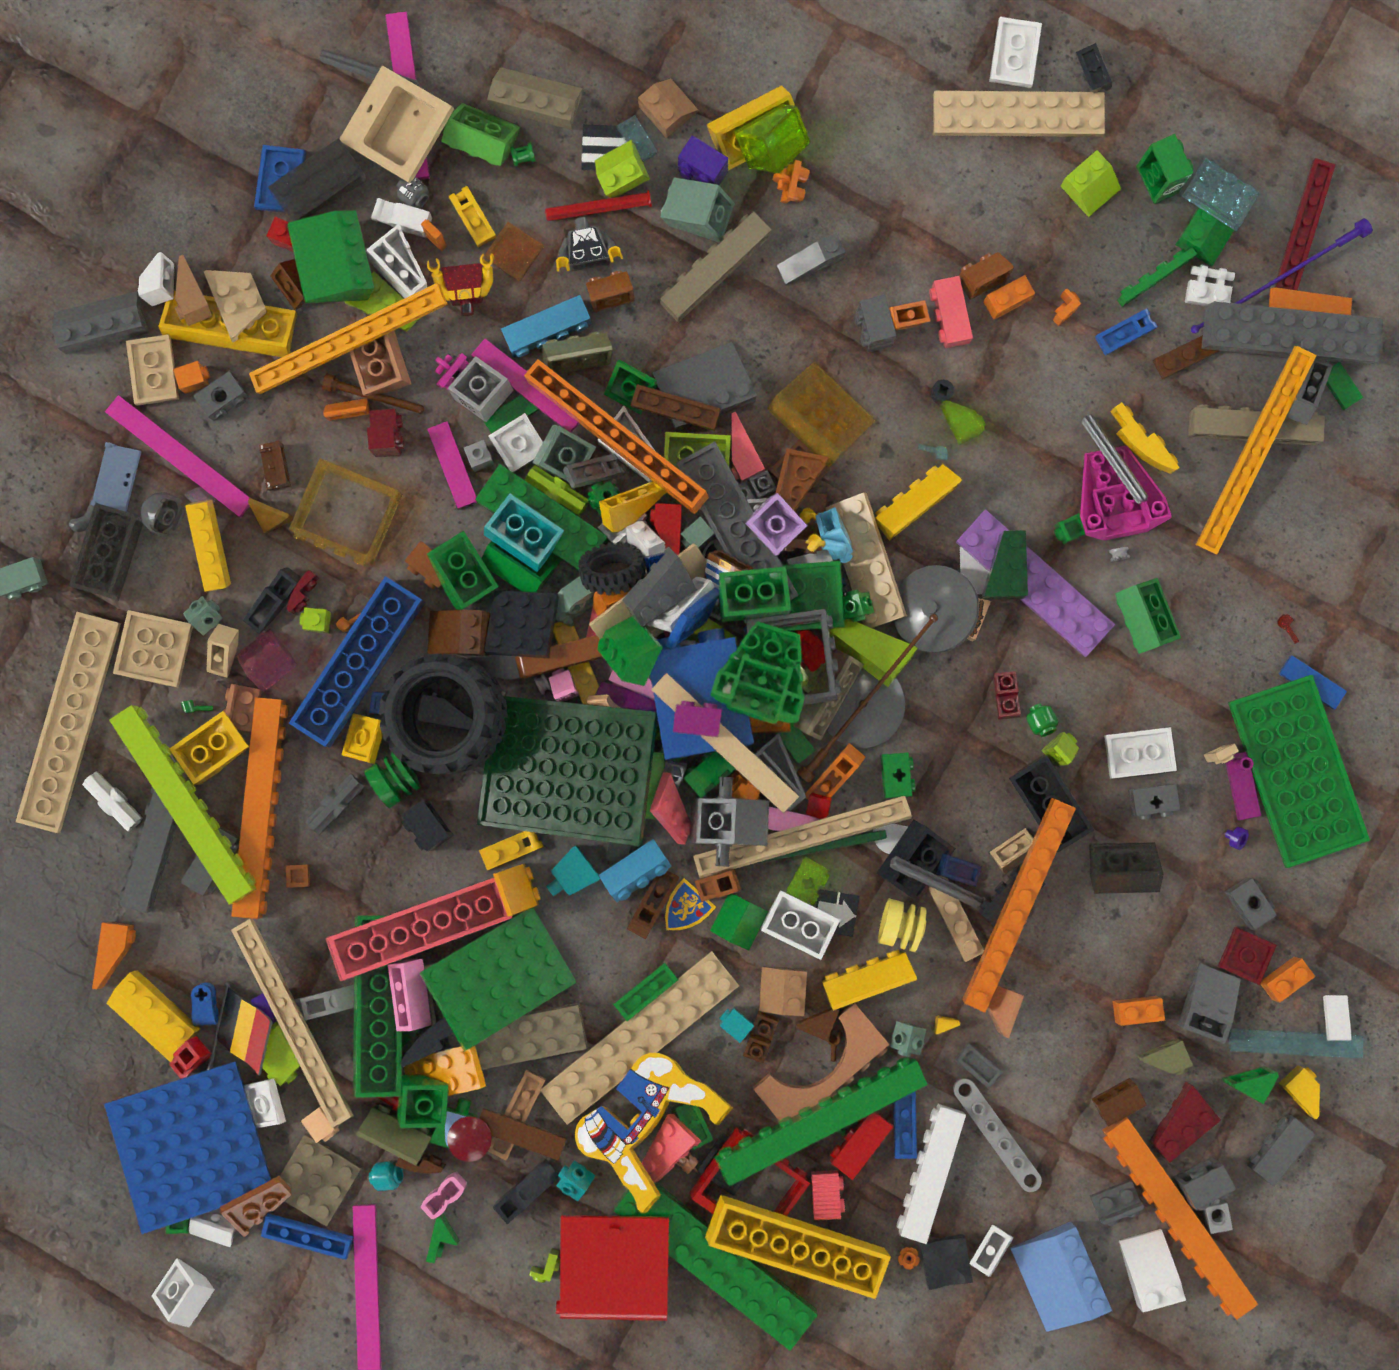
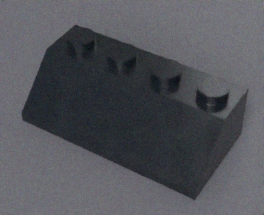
(1036, 787)

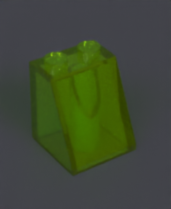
(773, 139)

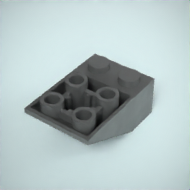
(1210, 1003)

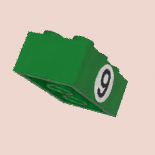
(1165, 168)

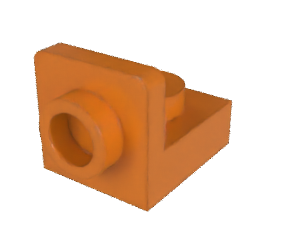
(1065, 311)

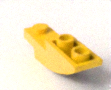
(1150, 448)

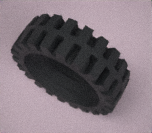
(614, 581)

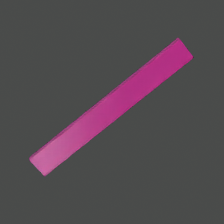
(403, 59)
(178, 456)
(367, 1287)

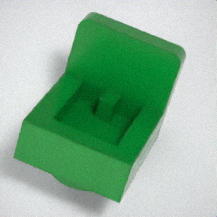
(1069, 529)

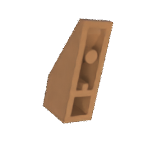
(189, 297)

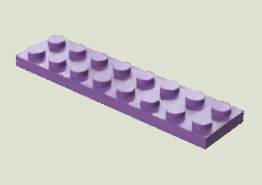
(1048, 592)

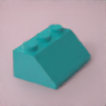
(523, 532)

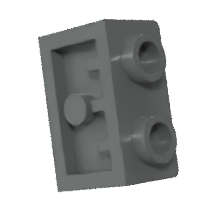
(1117, 1203)

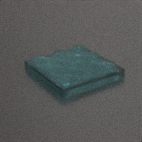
(1221, 194)

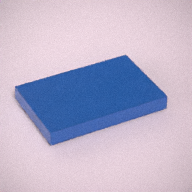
(273, 165)
(693, 618)

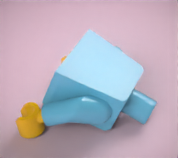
(832, 533)

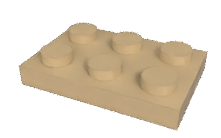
(152, 370)

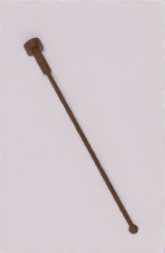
(807, 772)

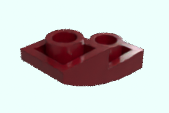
(298, 599)
(1007, 695)

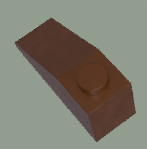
(652, 904)

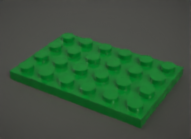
(498, 978)

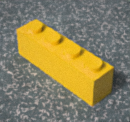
(208, 545)

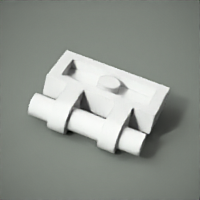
(1204, 293)

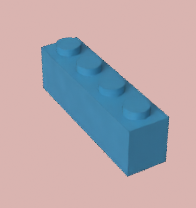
(547, 325)

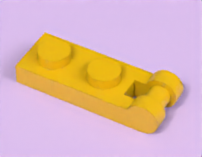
(472, 217)
(509, 849)

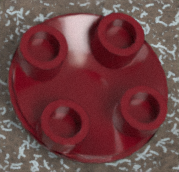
(469, 1138)

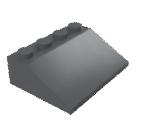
(708, 378)

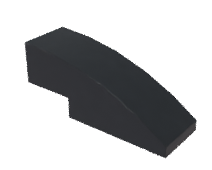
(272, 600)
(428, 1043)

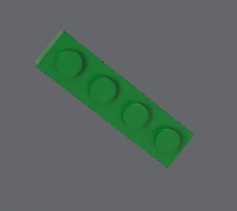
(1163, 270)

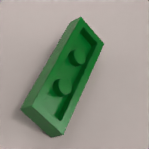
(645, 992)

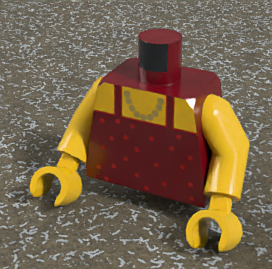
(464, 283)

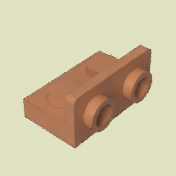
(241, 705)

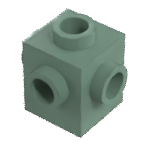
(203, 615)
(908, 1038)

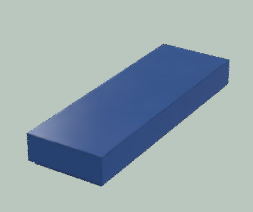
(1330, 693)
(905, 1127)

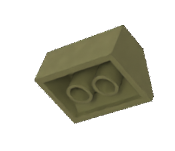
(577, 352)
(383, 1130)

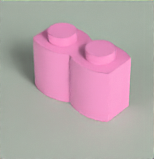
(448, 1192)

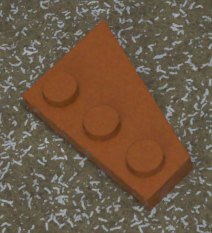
(253, 1205)

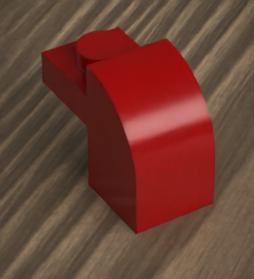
(189, 1057)

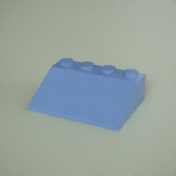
(1061, 1278)

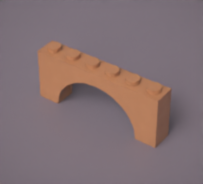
(861, 1046)

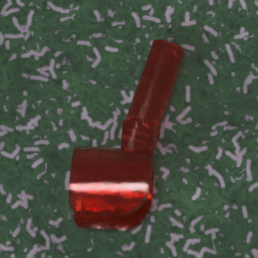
(1284, 622)

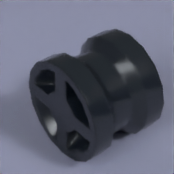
(940, 395)

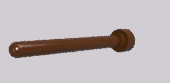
(332, 383)

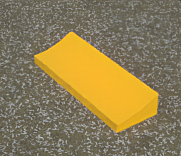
(267, 336)

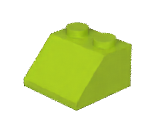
(621, 170)
(1091, 183)

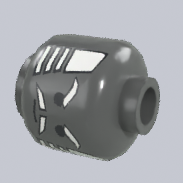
(412, 193)

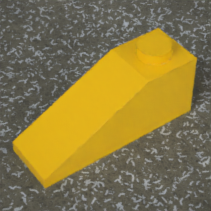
(629, 506)

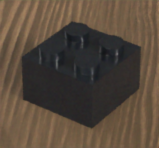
(426, 826)

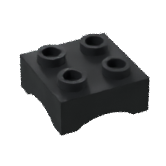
(946, 1261)

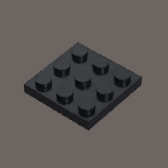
(521, 624)

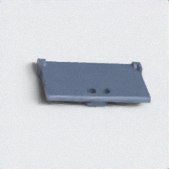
(113, 476)

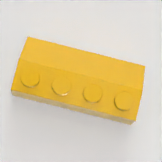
(723, 128)
(916, 501)
(869, 979)
(152, 1014)

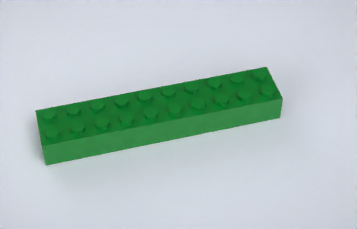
(733, 1277)

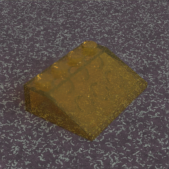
(820, 413)

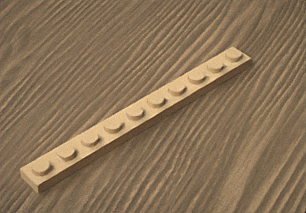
(808, 835)
(292, 1023)

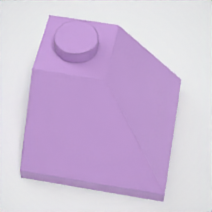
(775, 523)

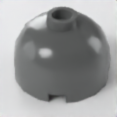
(161, 513)

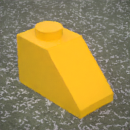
(1303, 1089)

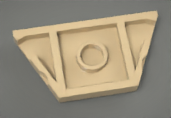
(236, 299)

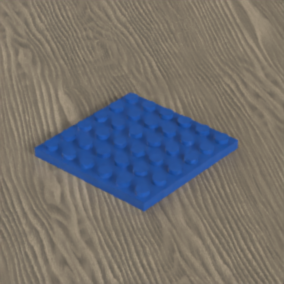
(187, 1146)

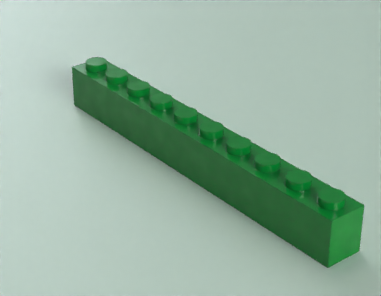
(820, 1120)

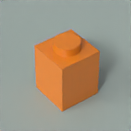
(191, 377)

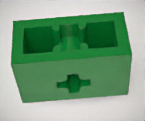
(889, 766)

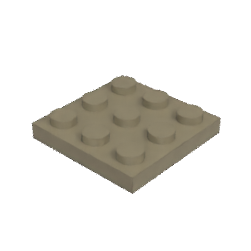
(318, 1179)

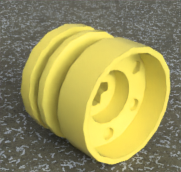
(902, 925)

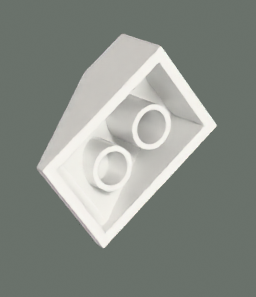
(1151, 1271)

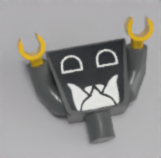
(586, 248)

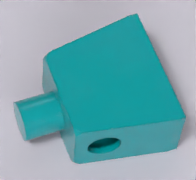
(572, 873)

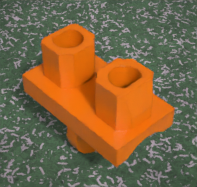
(787, 182)

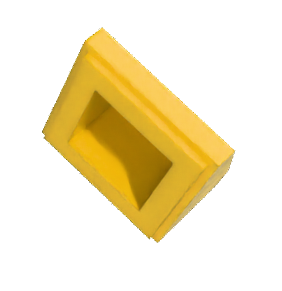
(945, 1023)

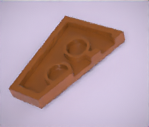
(798, 475)

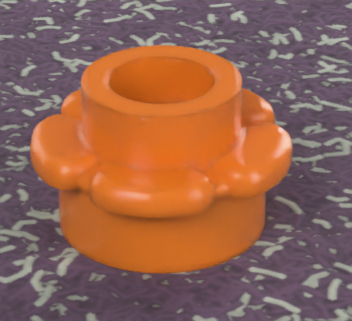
(908, 1264)

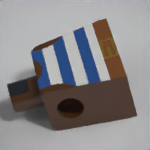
(720, 562)

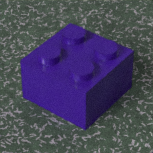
(702, 162)

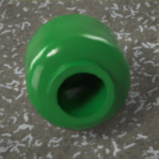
(1042, 720)

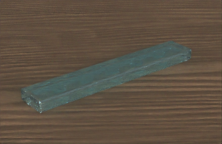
(1293, 1043)

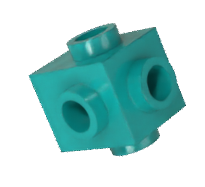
(575, 1180)

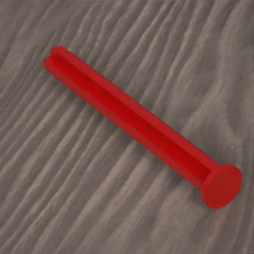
(598, 206)

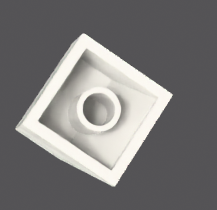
(182, 1293)

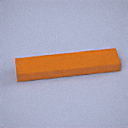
(1309, 301)

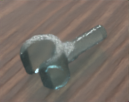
(941, 451)

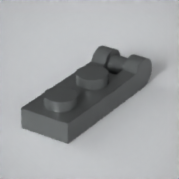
(593, 471)

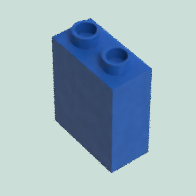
(695, 671)

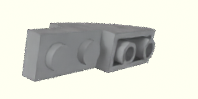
(326, 1002)

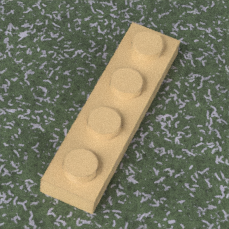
(957, 924)

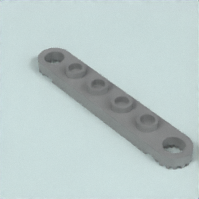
(997, 1135)

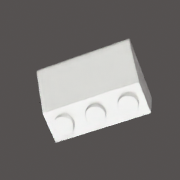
(800, 925)

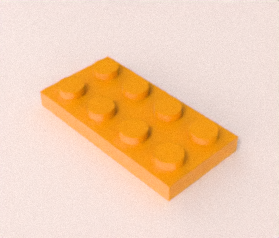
(453, 1066)

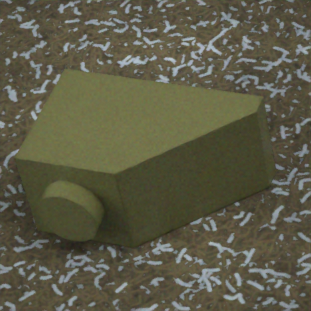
(1168, 1057)

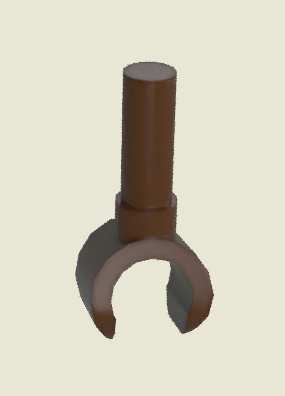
(834, 1041)

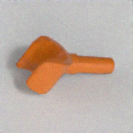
(344, 625)

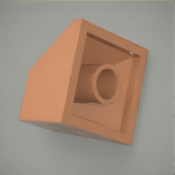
(1004, 1009)

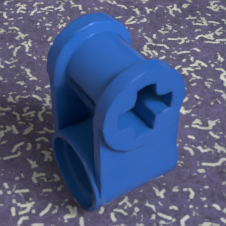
(204, 1008)

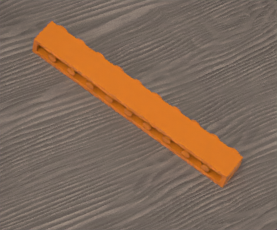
(616, 436)
(260, 802)
(1018, 905)
(1180, 1218)

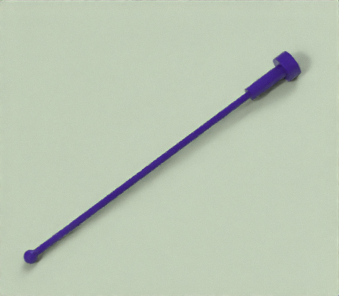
(1362, 228)

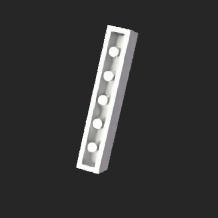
(931, 1173)

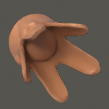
(688, 1163)

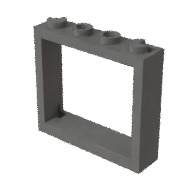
(829, 645)

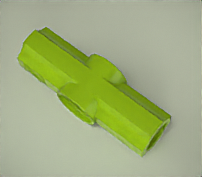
(557, 490)

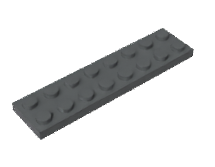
(728, 510)

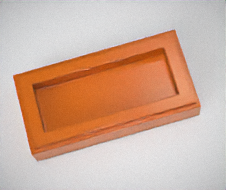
(433, 234)

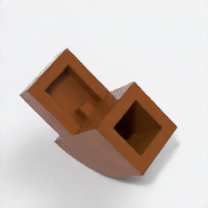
(718, 885)

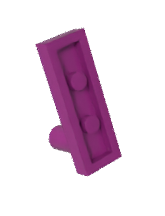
(1243, 786)

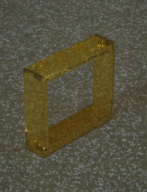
(308, 498)

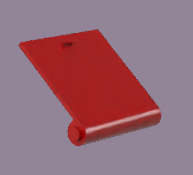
(613, 1268)

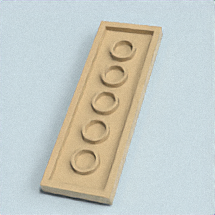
(869, 566)

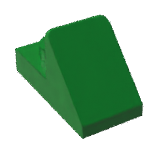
(441, 1233)

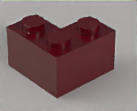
(384, 433)

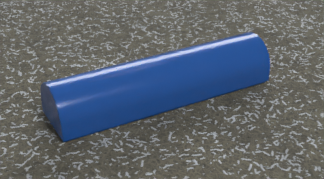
(307, 1236)

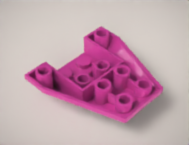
(1108, 506)

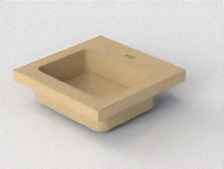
(396, 124)

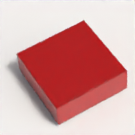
(818, 806)

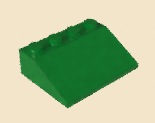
(331, 257)

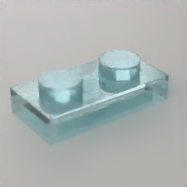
(633, 130)

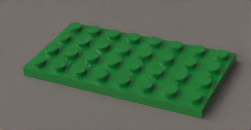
(1299, 771)

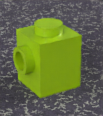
(315, 620)

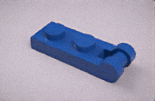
(1125, 332)

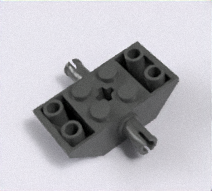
(728, 822)

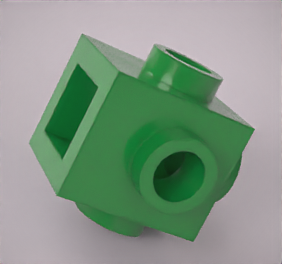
(600, 489)
(857, 605)

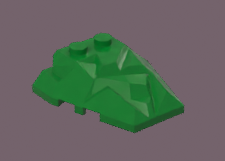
(763, 676)

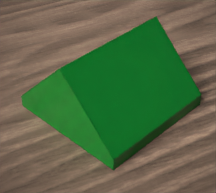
(624, 383)
(739, 921)
(1254, 1083)

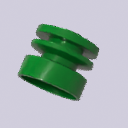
(391, 780)

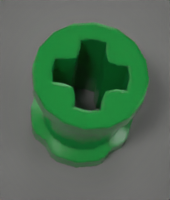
(522, 154)

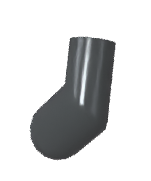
(81, 524)

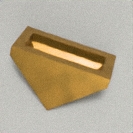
(269, 517)

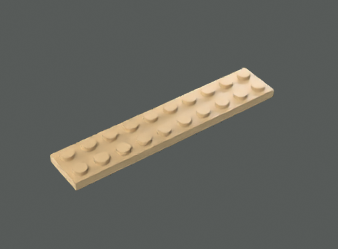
(68, 722)
(644, 1033)

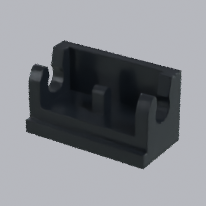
(1094, 68)

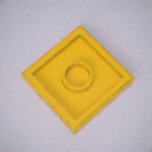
(363, 738)

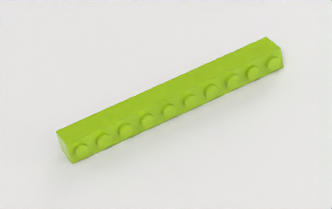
(183, 804)

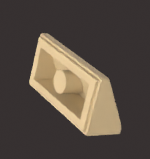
(1012, 851)

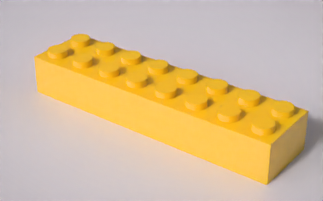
(797, 1246)

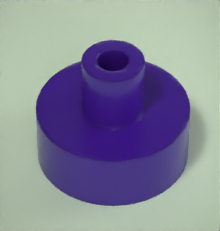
(1237, 837)

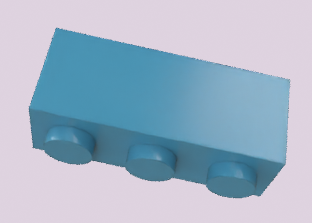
(635, 871)

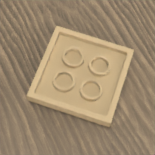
(153, 648)

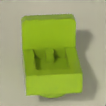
(552, 1264)

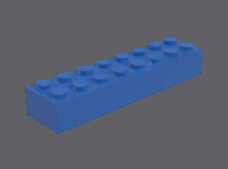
(357, 662)

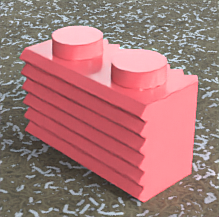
(826, 1195)

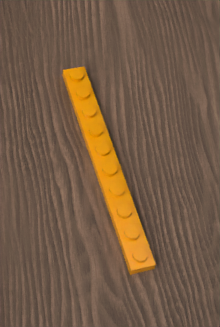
(348, 338)
(1256, 449)

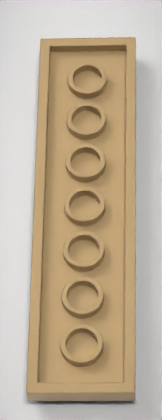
(1018, 113)

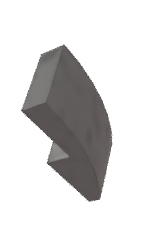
(758, 486)

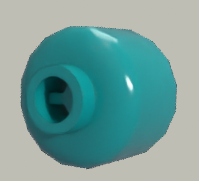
(386, 1176)

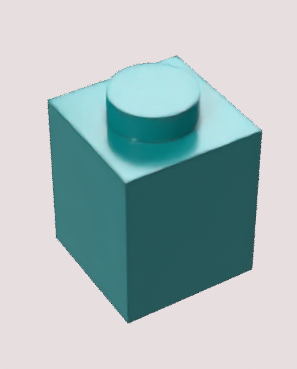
(735, 1024)

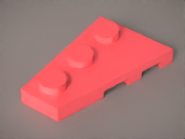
(669, 809)
(668, 1147)

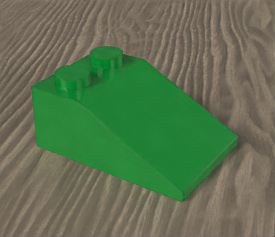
(461, 571)

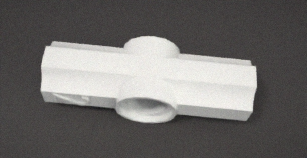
(112, 801)

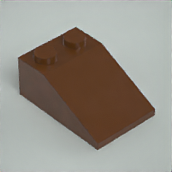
(458, 632)

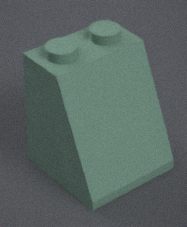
(697, 208)

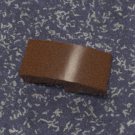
(760, 1037)
(429, 1164)

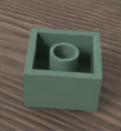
(562, 449)

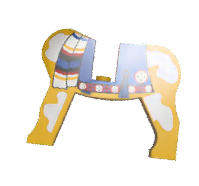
(650, 1087)

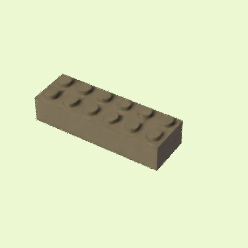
(533, 1037)

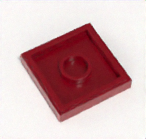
(1247, 955)

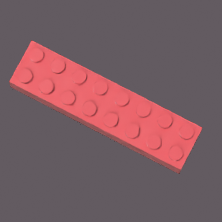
(416, 929)

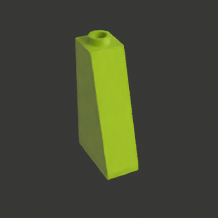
(872, 649)

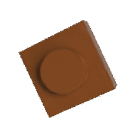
(297, 876)

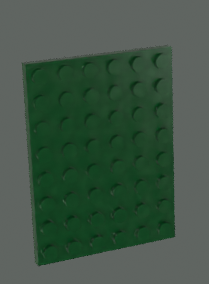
(570, 771)

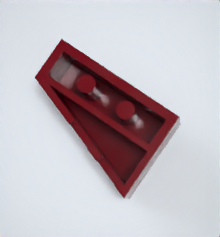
(1184, 1123)

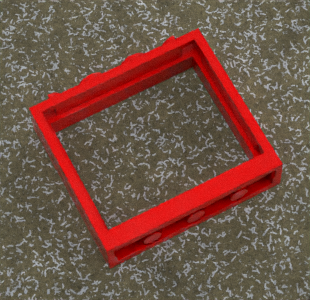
(785, 1204)

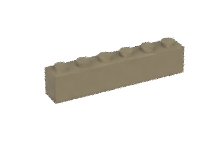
(715, 267)
(1238, 425)

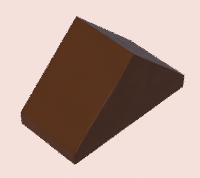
(819, 1024)

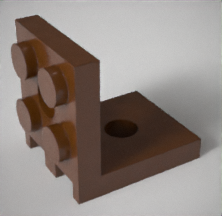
(817, 503)

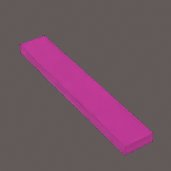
(515, 374)

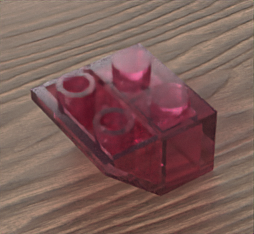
(266, 660)

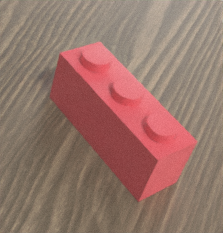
(951, 312)

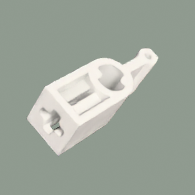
(397, 213)

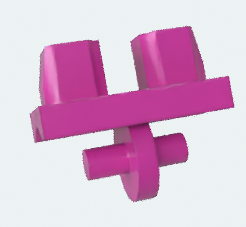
(458, 365)

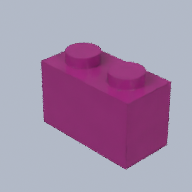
(697, 720)

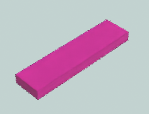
(452, 465)

